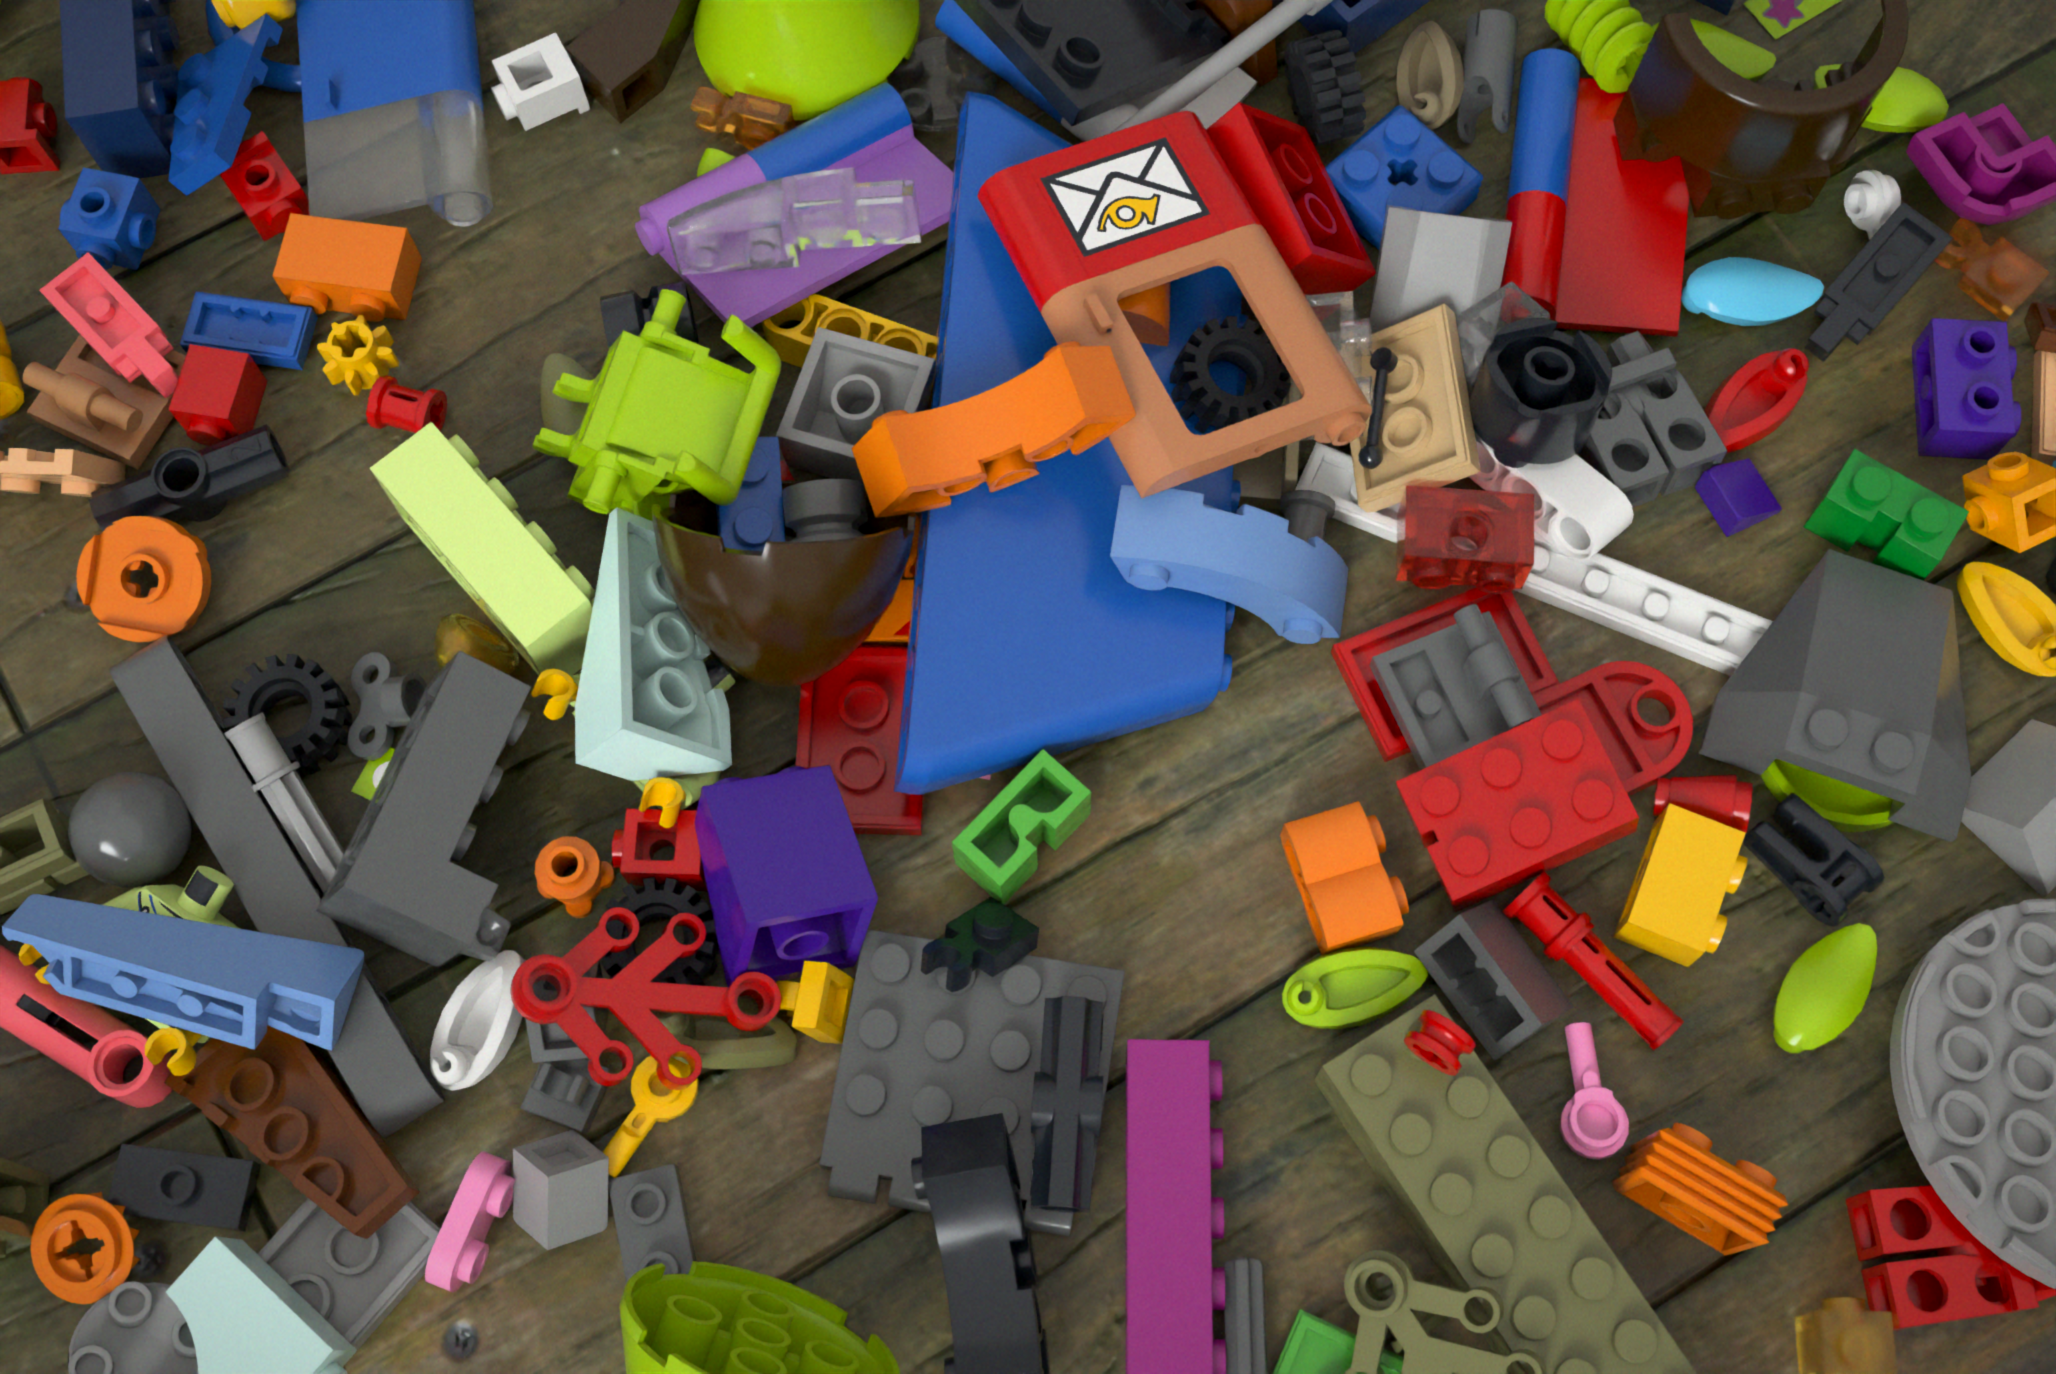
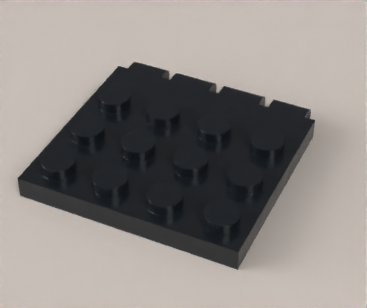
(1098, 51)

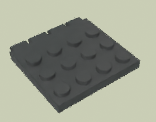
(943, 1057)

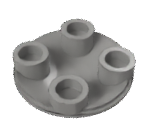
(133, 1333)

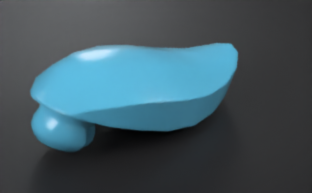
(1749, 291)

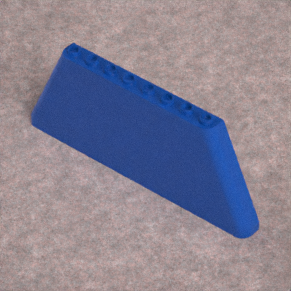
(1015, 600)

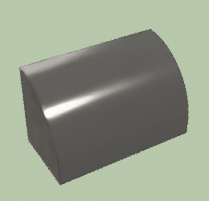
(1493, 978)

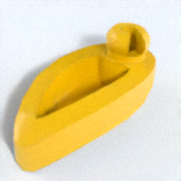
(2011, 616)

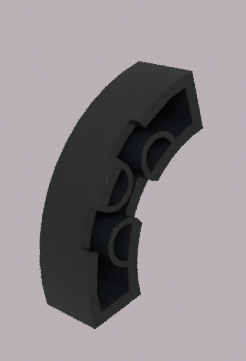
(983, 1247)

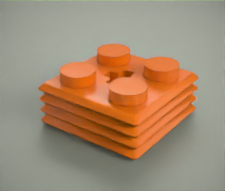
(1699, 1191)

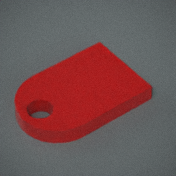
(1610, 701)

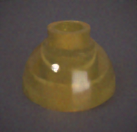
(472, 637)

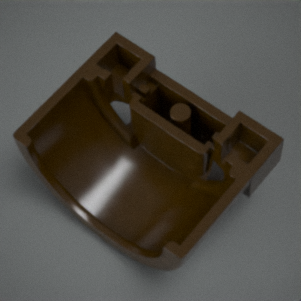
(1745, 141)

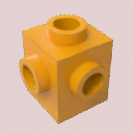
(2012, 501)

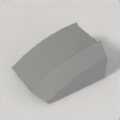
(1434, 262)

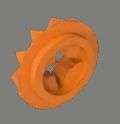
(76, 1276)

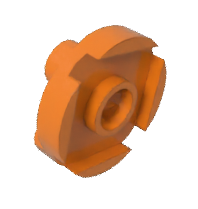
(117, 602)

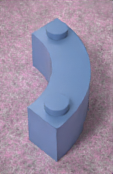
(1232, 557)

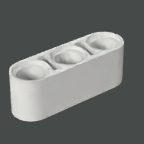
(1572, 501)

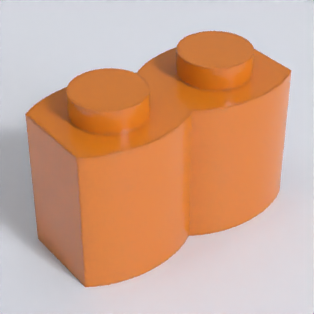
(1343, 878)

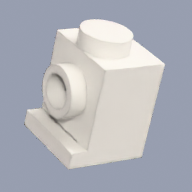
(538, 83)

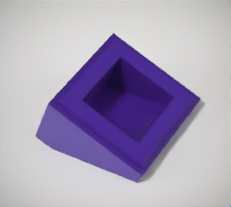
(1736, 496)

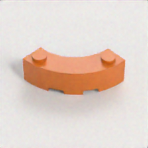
(995, 436)

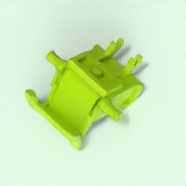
(665, 414)

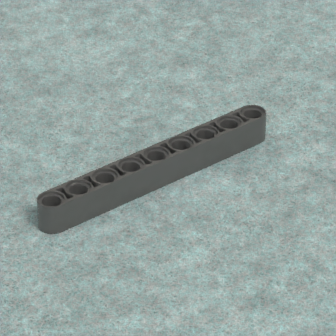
(270, 873)

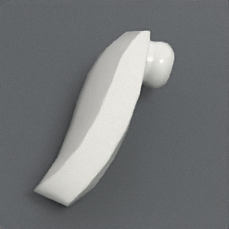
(476, 1024)

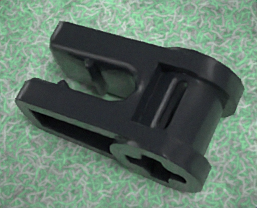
(1813, 878)

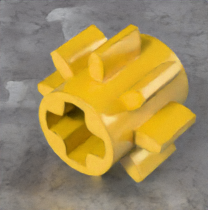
(357, 354)

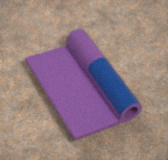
(862, 133)

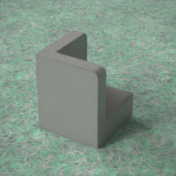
(560, 1189)

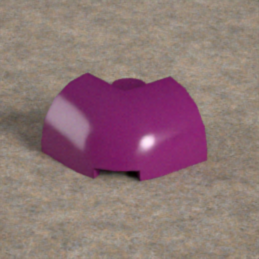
(1986, 166)

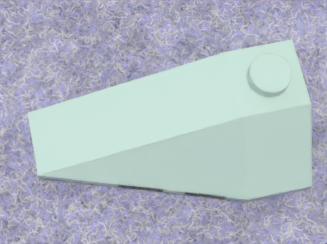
(643, 675)

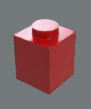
(217, 394)

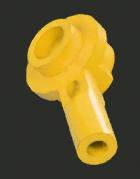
(653, 1104)

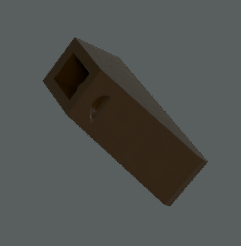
(632, 52)

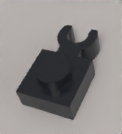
(981, 938)

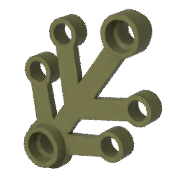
(1422, 1351)

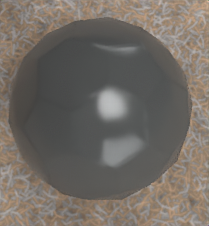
(130, 829)

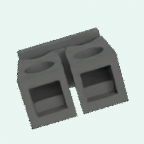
(1650, 425)

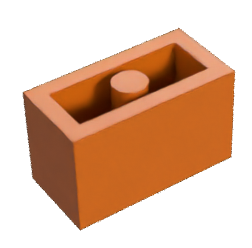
(348, 267)

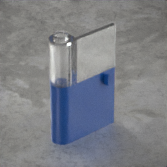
(393, 108)

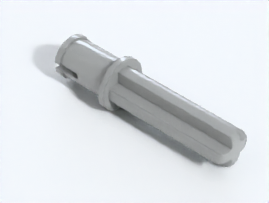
(288, 797)

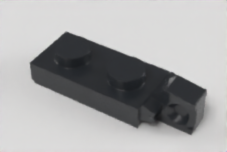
(1877, 279)

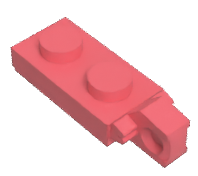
(112, 323)

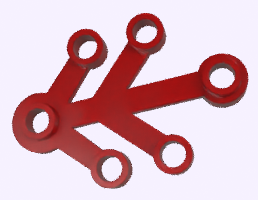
(633, 997)

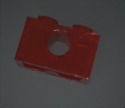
(1495, 521)

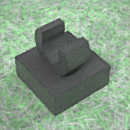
(565, 1094)

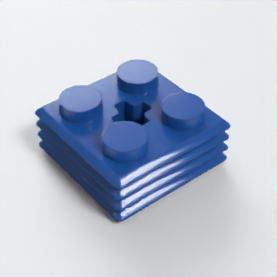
(1406, 152)

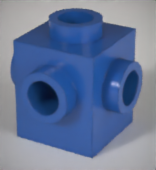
(110, 218)

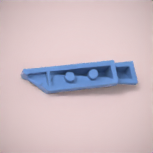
(191, 971)

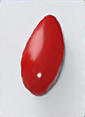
(1757, 397)

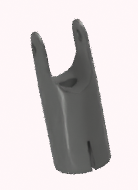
(1488, 70)

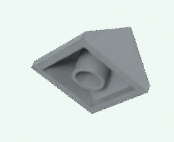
(2015, 805)

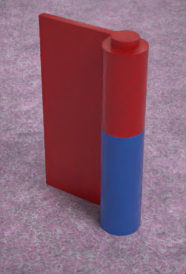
(1589, 231)

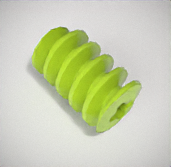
(1603, 36)

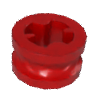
(1439, 1042)

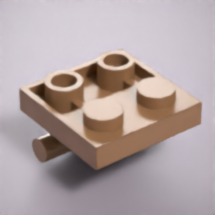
(98, 406)

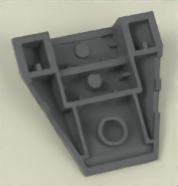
(1858, 689)

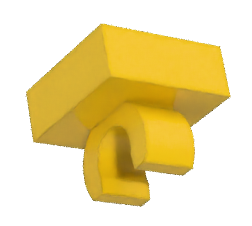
(819, 1001)

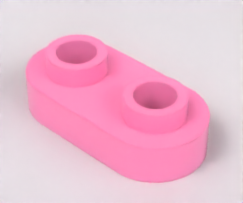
(460, 1245)

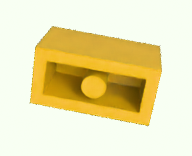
(1682, 886)

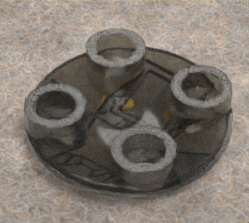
(937, 82)

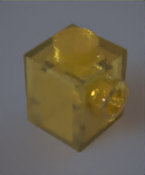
(1845, 1339)

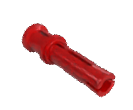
(1570, 938)

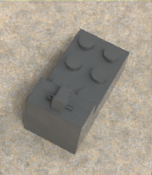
(398, 865)

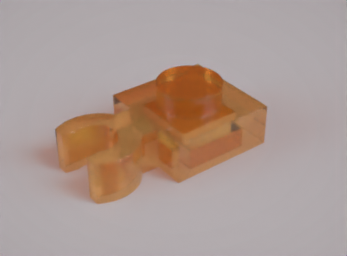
(746, 116)
(1994, 275)

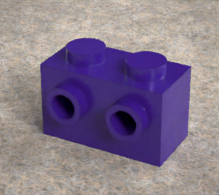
(1964, 389)

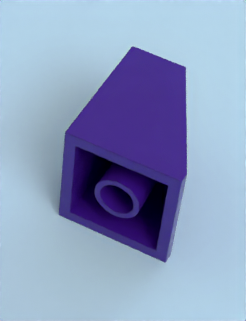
(783, 873)

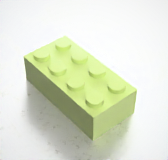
(490, 548)

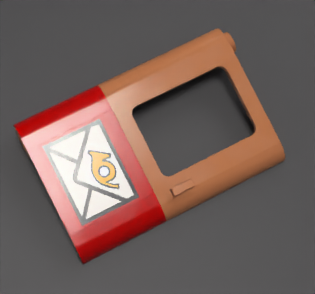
(1142, 214)

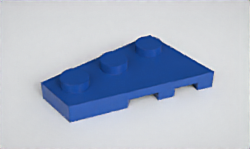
(211, 102)

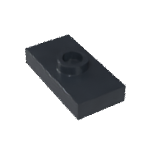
(184, 1187)

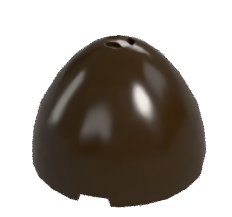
(783, 609)

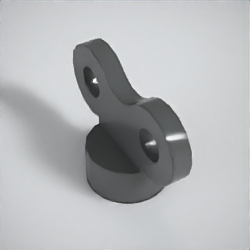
(384, 704)

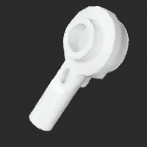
(1871, 200)

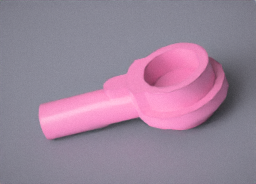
(1593, 1119)

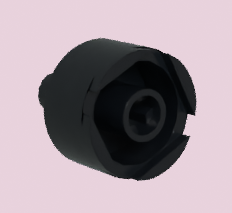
(1538, 392)

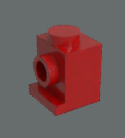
(26, 128)
(264, 187)
(643, 836)

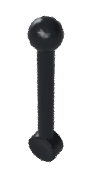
(1384, 362)

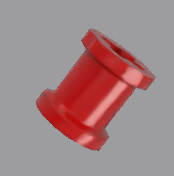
(404, 407)

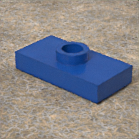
(265, 329)

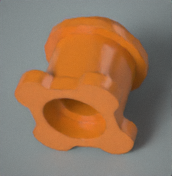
(583, 885)

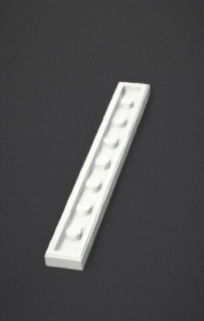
(1594, 589)

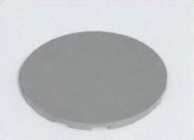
(1981, 1078)

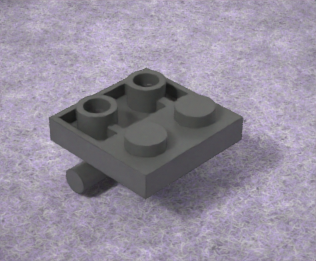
(1454, 687)

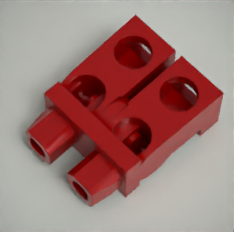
(1955, 1285)

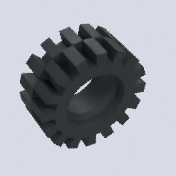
(1325, 87)
(1240, 348)
(296, 679)
(665, 901)

